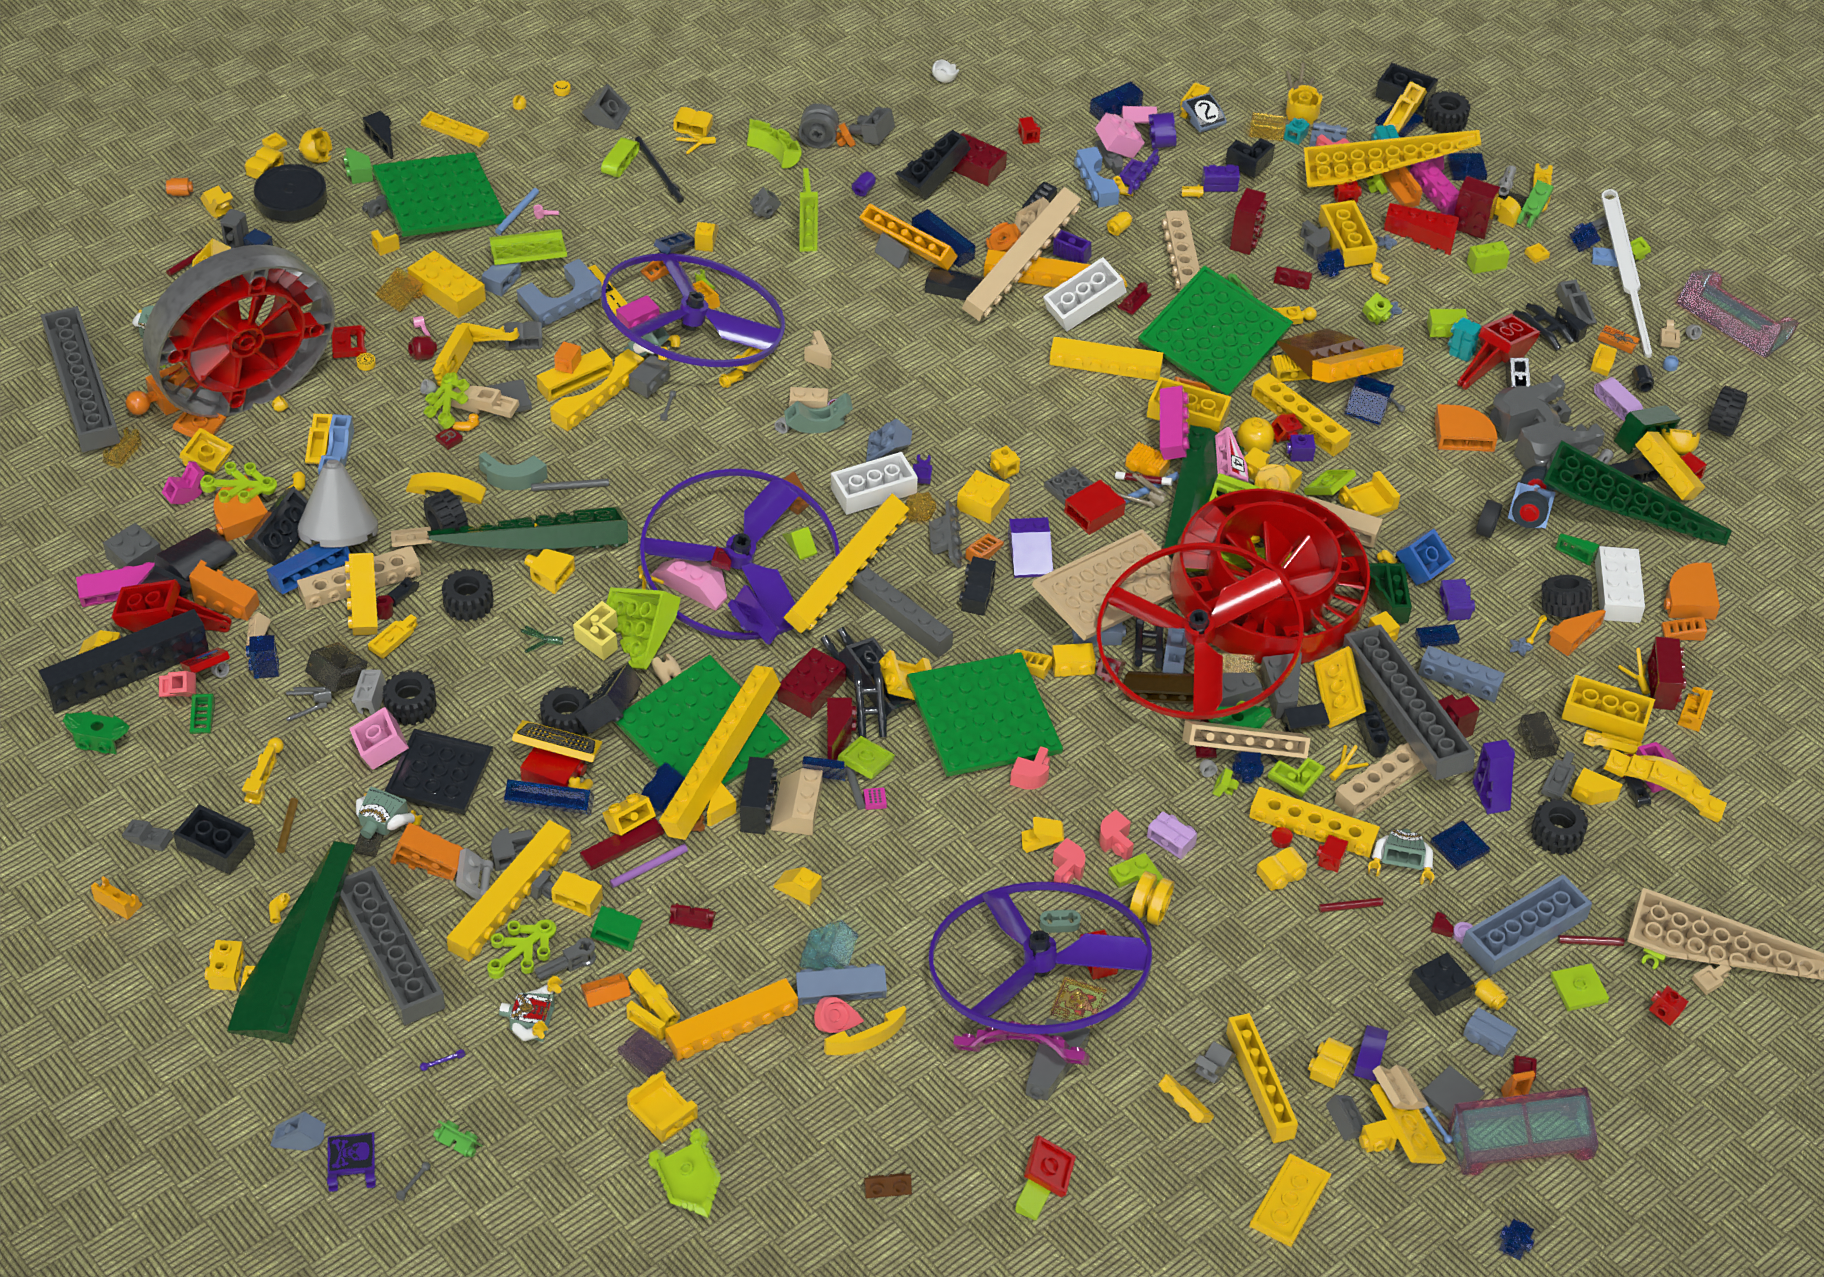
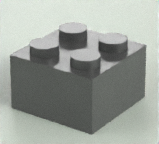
(131, 547)

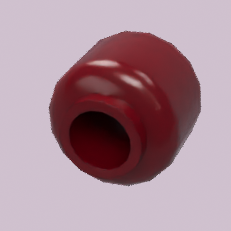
(422, 348)

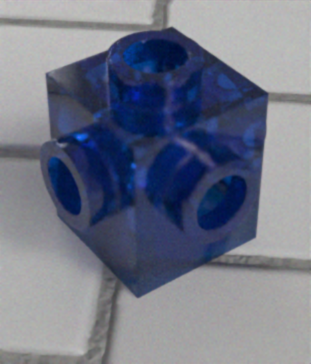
(1585, 236)
(1330, 262)
(1247, 766)
(1517, 1239)

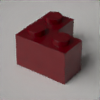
(1462, 713)

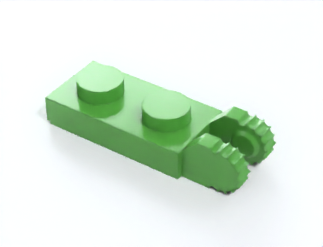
(1535, 202)

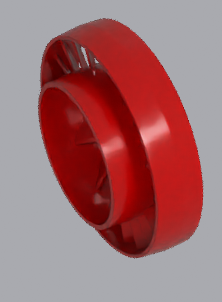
(1312, 570)

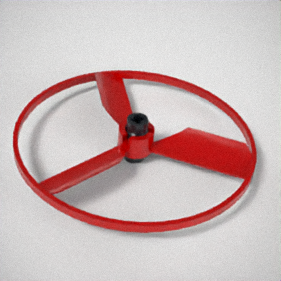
(1200, 628)

